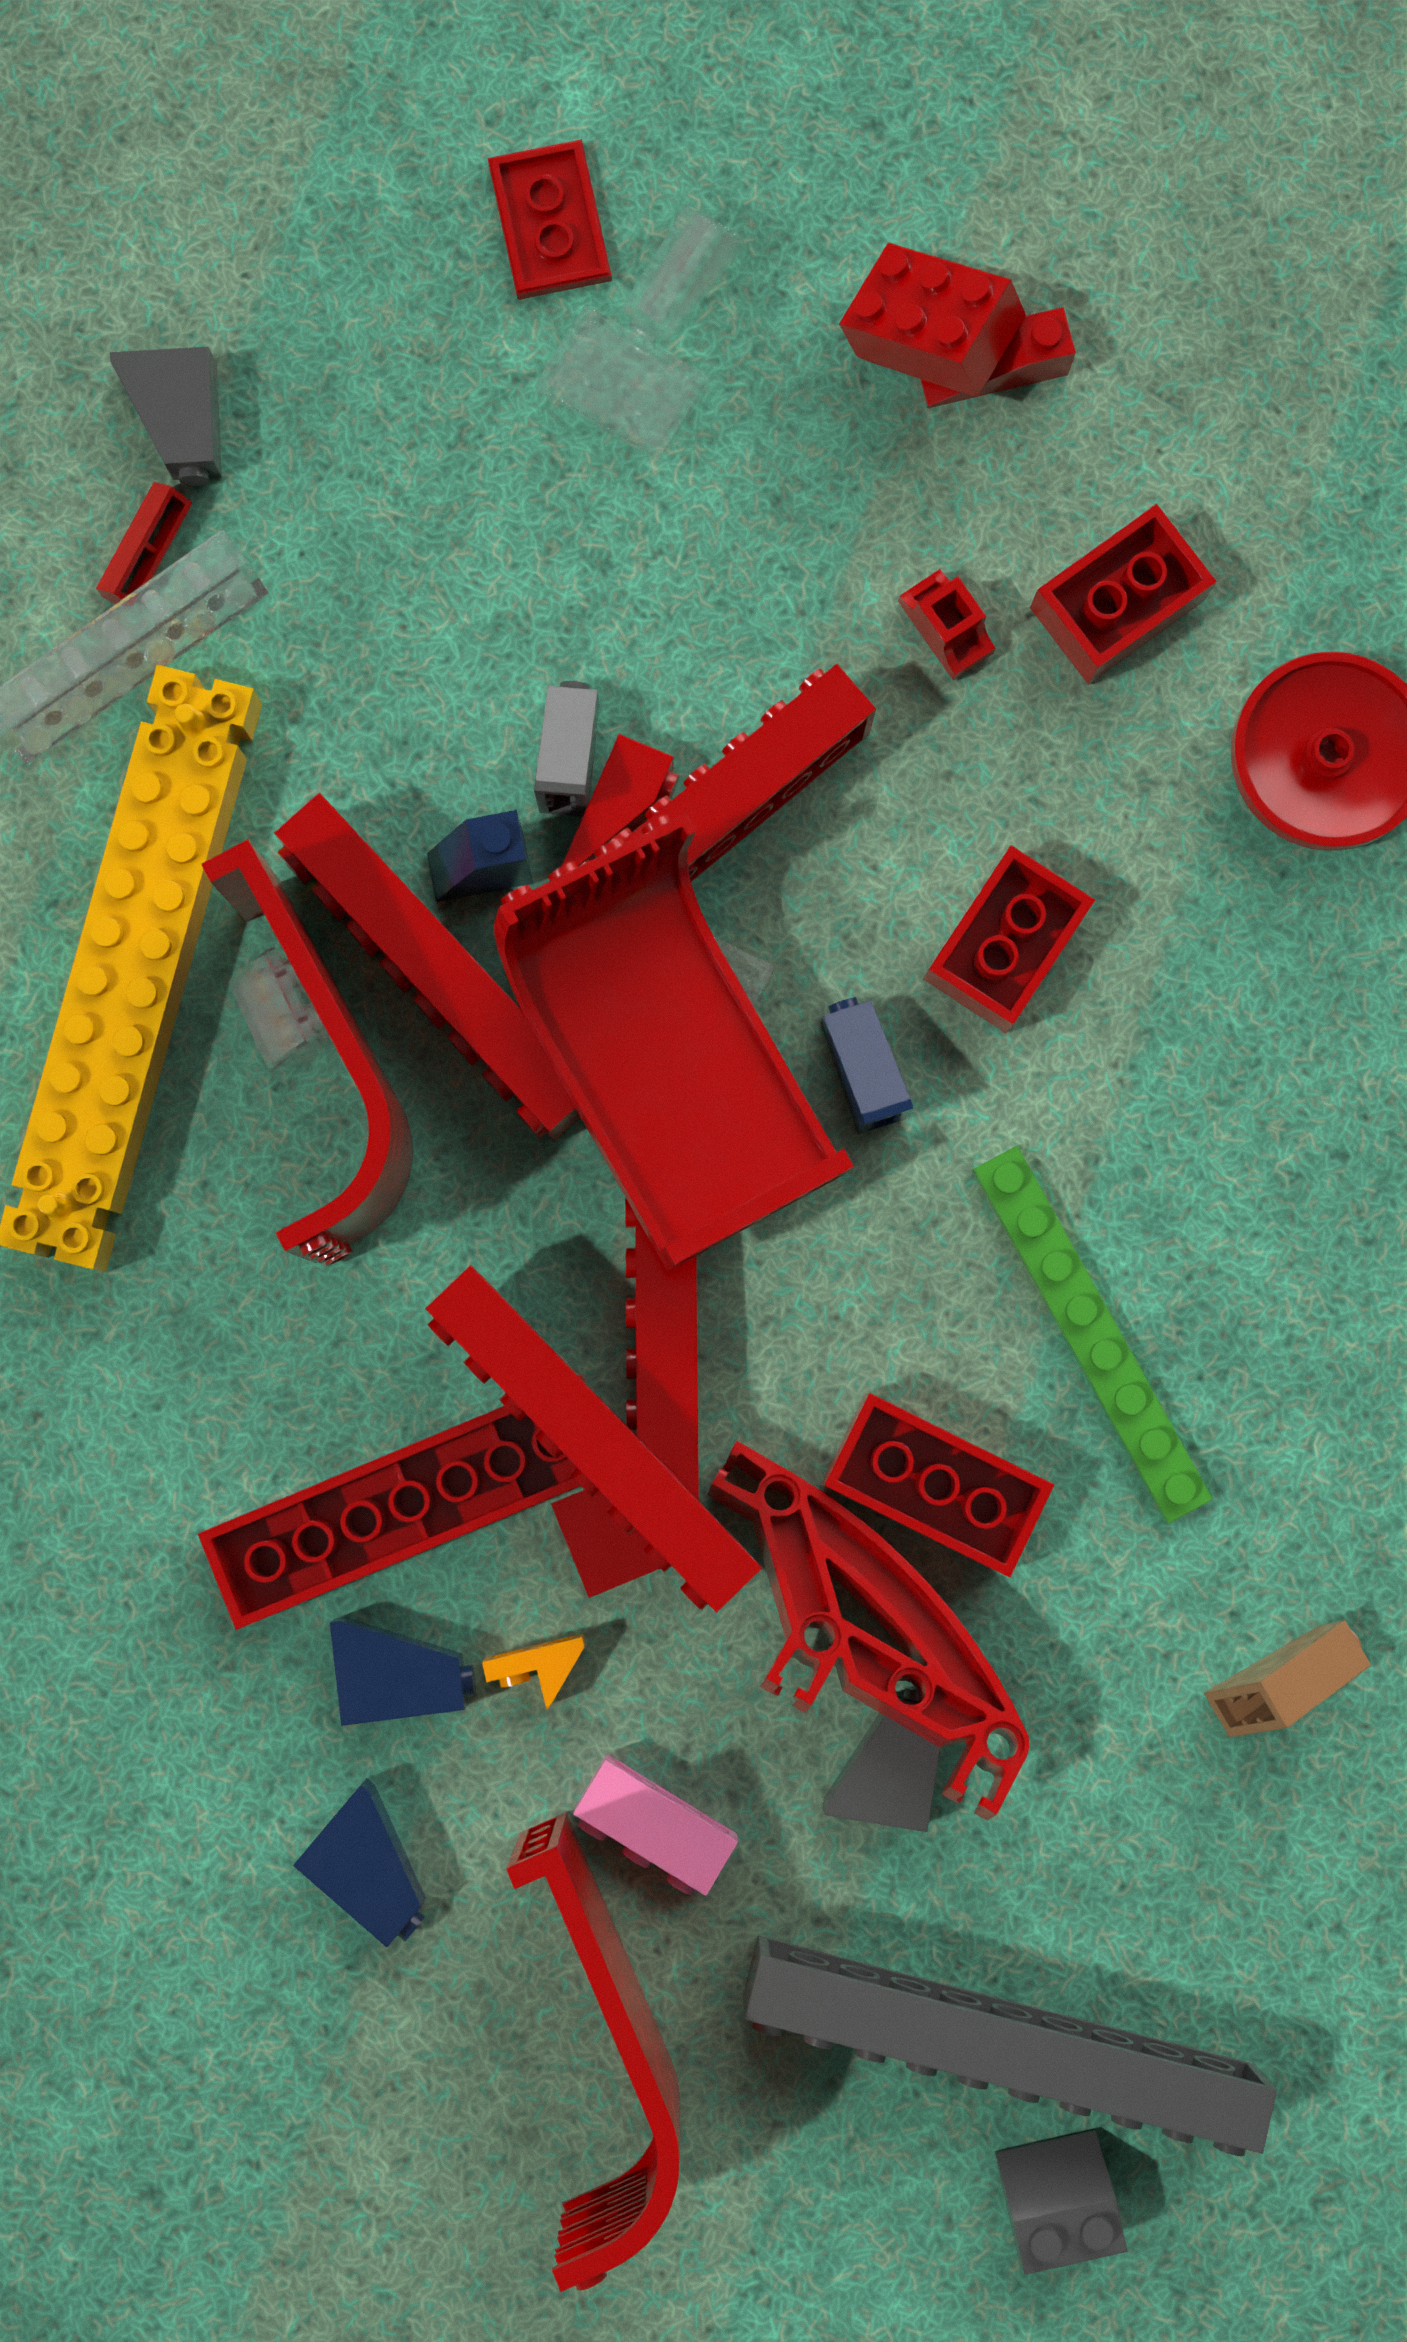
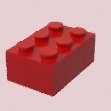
(933, 319)
(1122, 594)
(1008, 939)

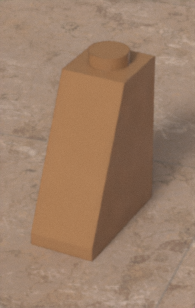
(1289, 1681)

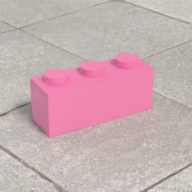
(655, 1826)

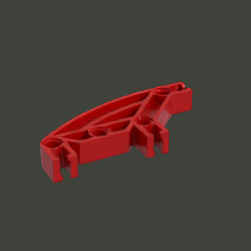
(954, 1680)

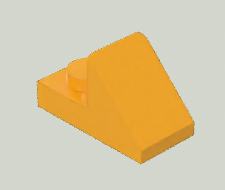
(550, 1659)

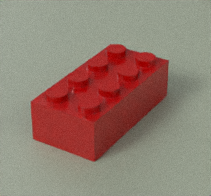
(938, 1484)

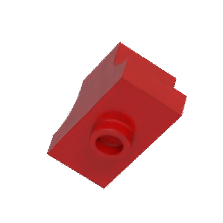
(949, 622)

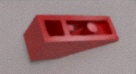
(1036, 353)
(625, 791)

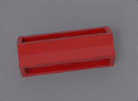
(136, 542)

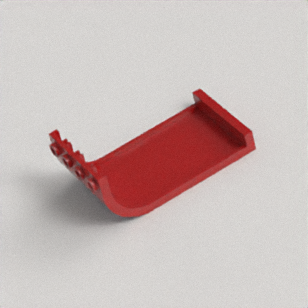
(661, 1044)
(386, 1168)
(625, 2213)

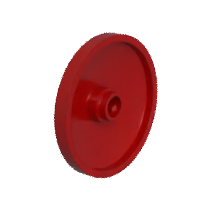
(1324, 751)

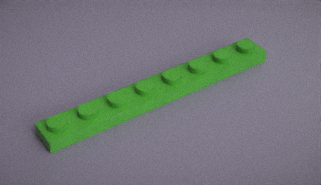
(1092, 1335)

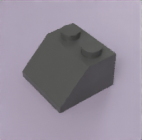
(1060, 2202)

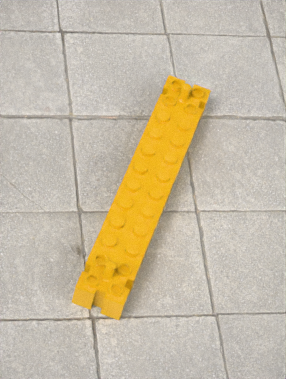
(130, 969)

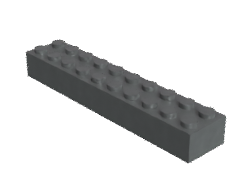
(1008, 2046)

